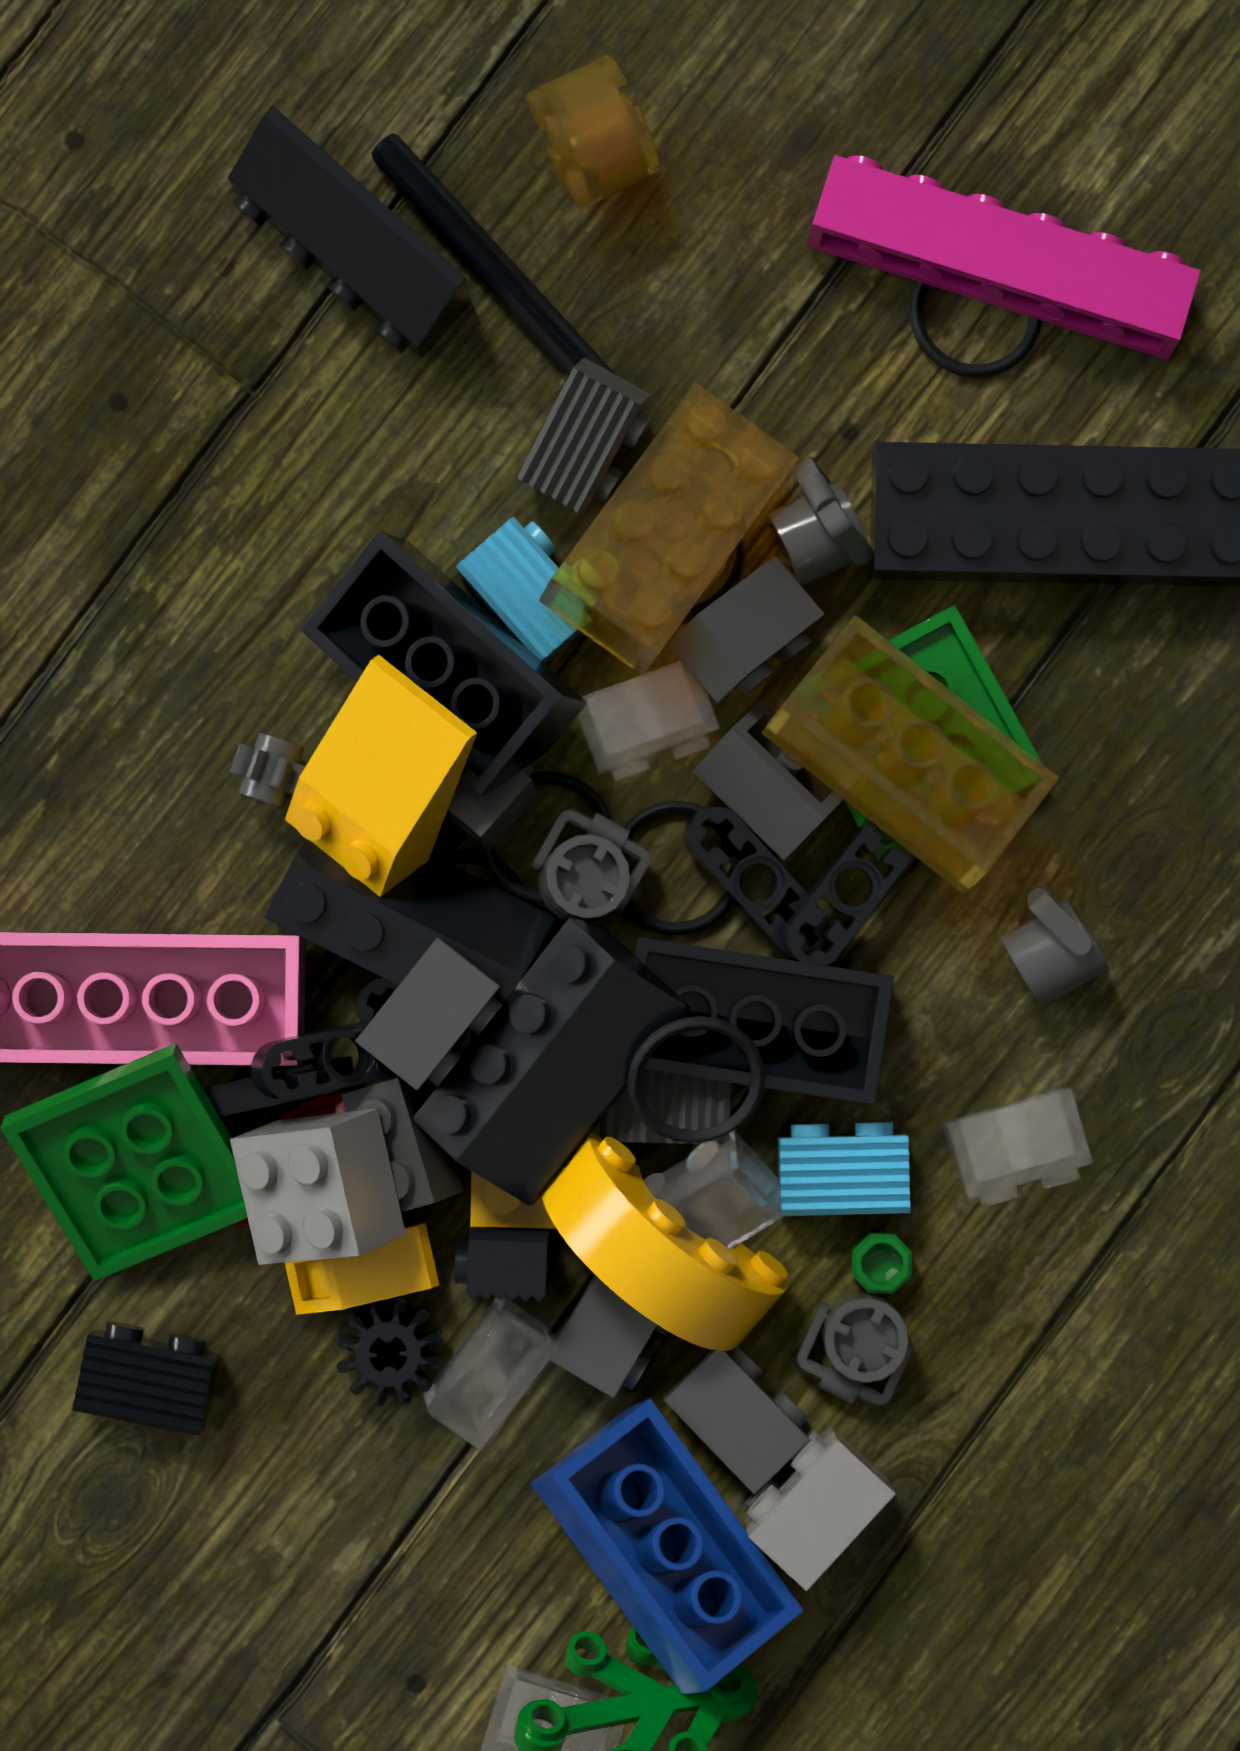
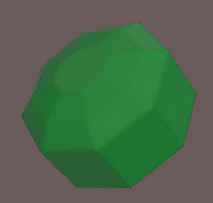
(881, 1262)

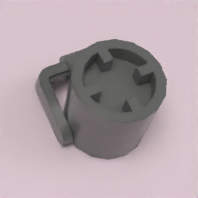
(819, 529)
(588, 871)
(1054, 948)
(863, 1343)

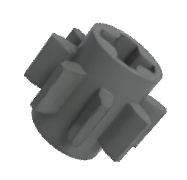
(268, 769)

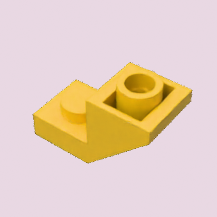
(380, 1274)

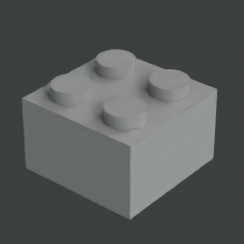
(318, 1187)
(816, 1506)

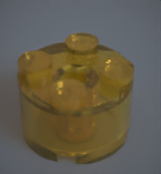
(594, 131)

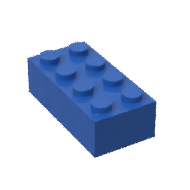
(667, 1547)

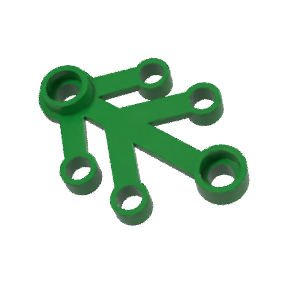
(642, 1702)

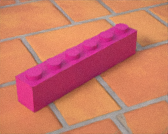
(1003, 256)

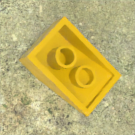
(382, 778)

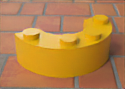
(651, 1256)

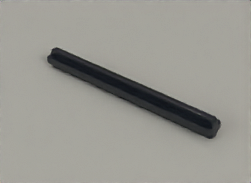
(482, 254)

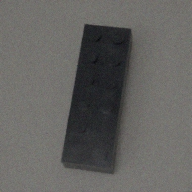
(1055, 514)

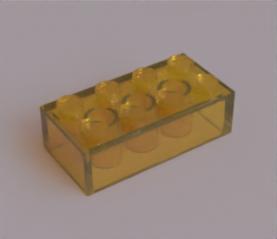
(668, 529)
(910, 755)

